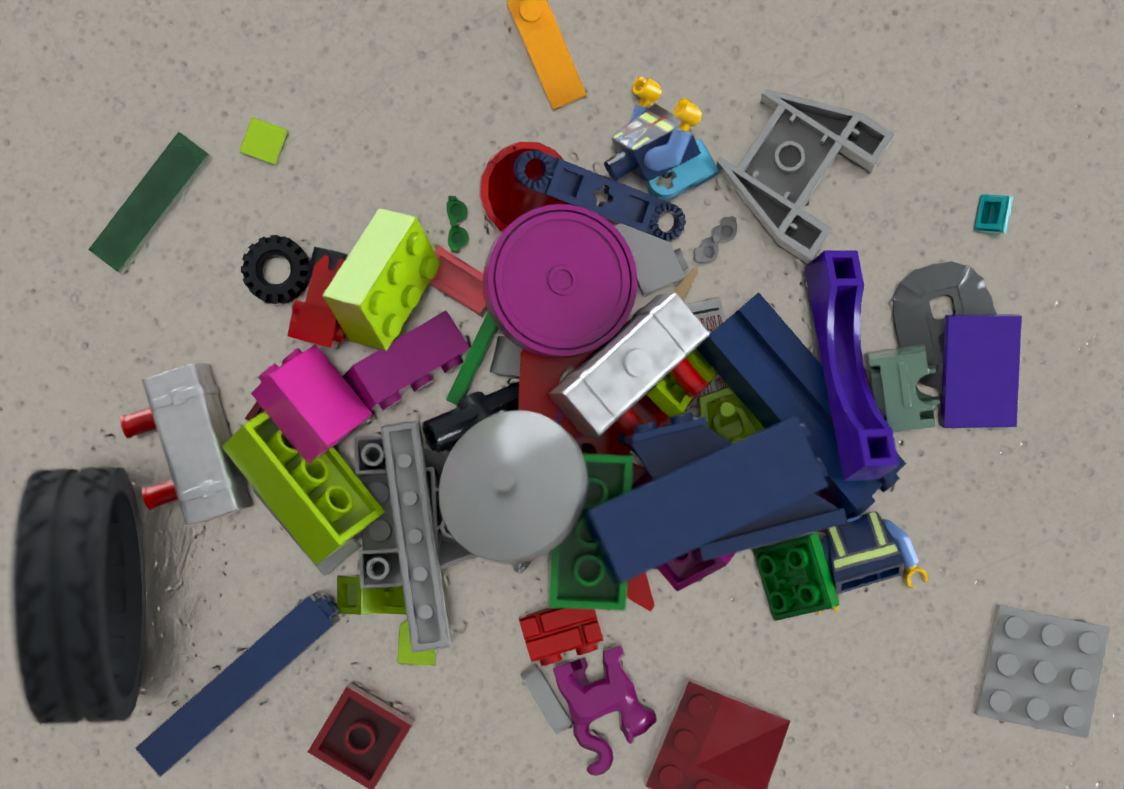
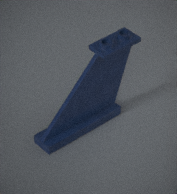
(688, 440)

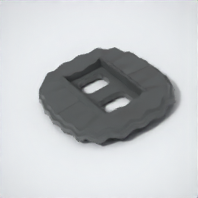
(914, 315)

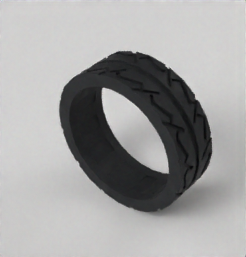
(79, 595)

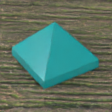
(994, 213)

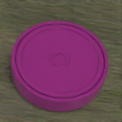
(560, 281)

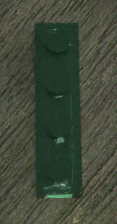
(149, 202)

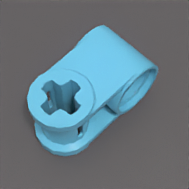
(686, 176)

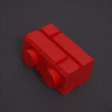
(560, 631)

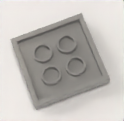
(1042, 671)

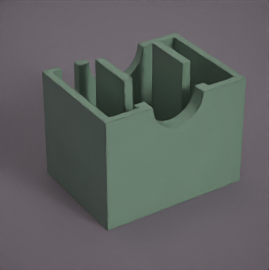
(896, 390)

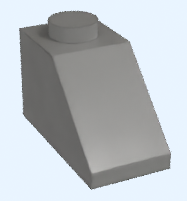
(655, 260)

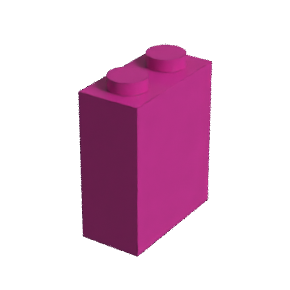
(310, 402)

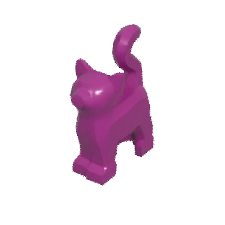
(596, 699)

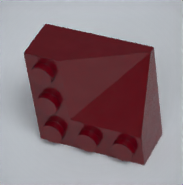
(716, 743)

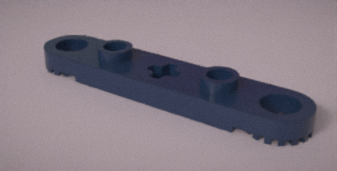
(576, 186)

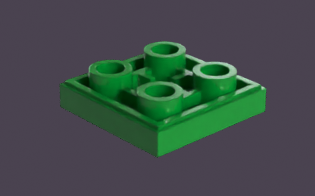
(796, 577)

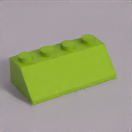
(316, 501)

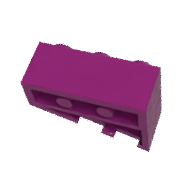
(407, 362)

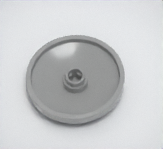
(513, 487)

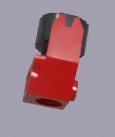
(313, 319)

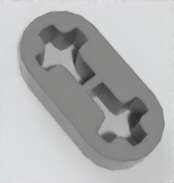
(546, 699)

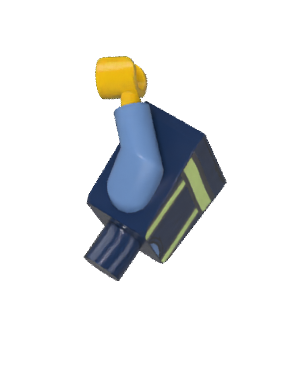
(654, 137)
(868, 553)

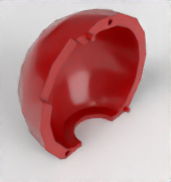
(501, 193)

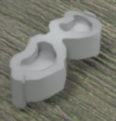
(723, 232)

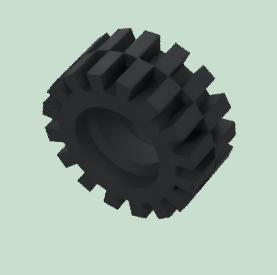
(260, 253)

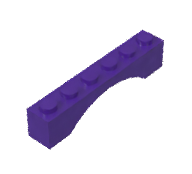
(861, 432)

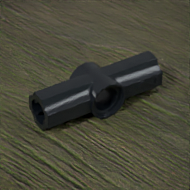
(447, 428)

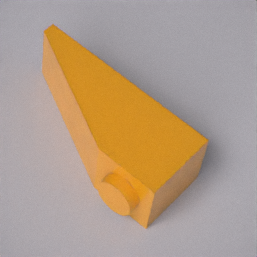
(546, 51)

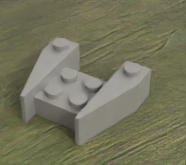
(791, 161)

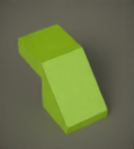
(668, 393)
(364, 601)

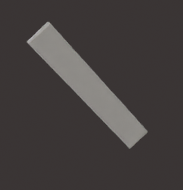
(415, 536)

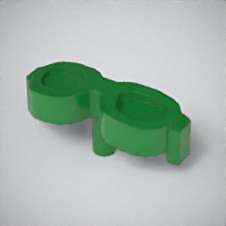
(457, 213)

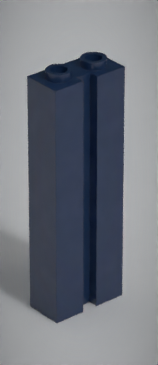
(783, 380)
(706, 499)
(239, 682)

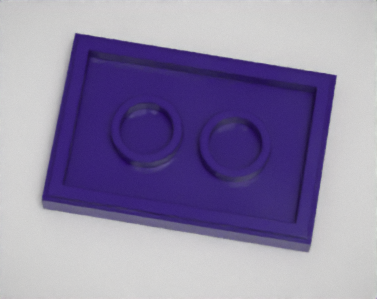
(981, 370)

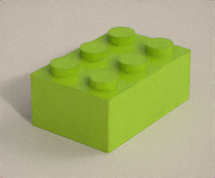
(382, 279)

